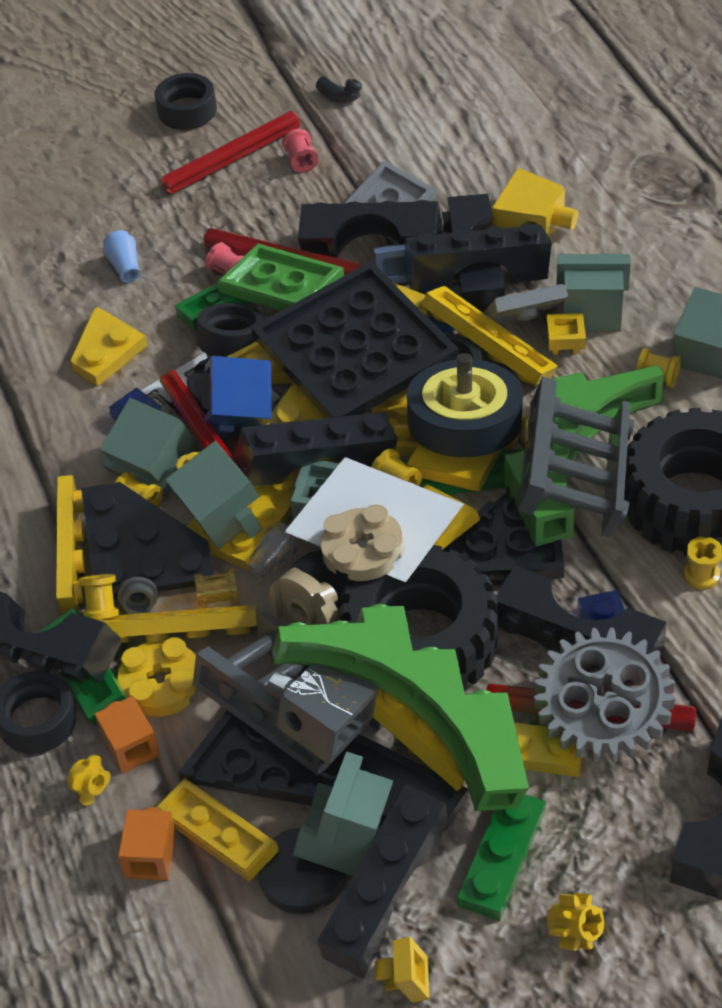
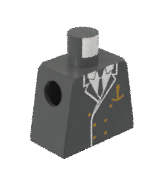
(322, 708)

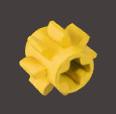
(575, 921)

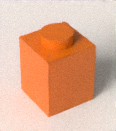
(127, 734)
(147, 844)

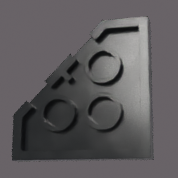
(141, 540)
(504, 541)

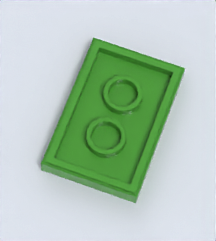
(276, 277)

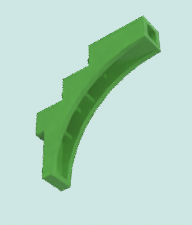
(603, 396)
(428, 681)

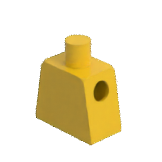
(533, 201)

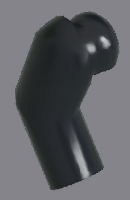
(339, 93)

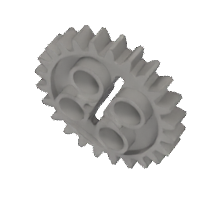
(588, 725)

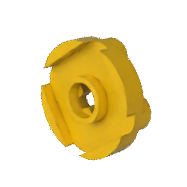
(156, 657)

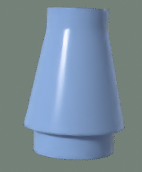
(122, 254)

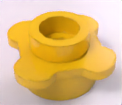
(88, 779)

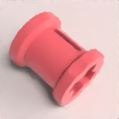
(302, 155)
(221, 259)

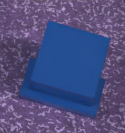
(238, 394)

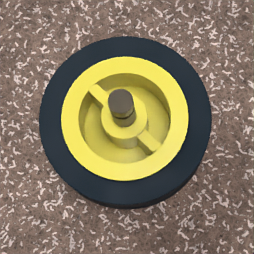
(464, 407)

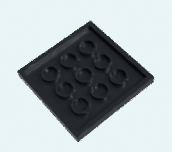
(353, 342)

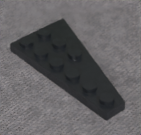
(247, 763)

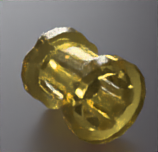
(216, 588)

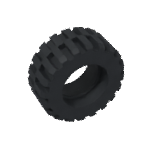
(669, 448)
(446, 586)

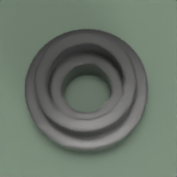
(137, 603)

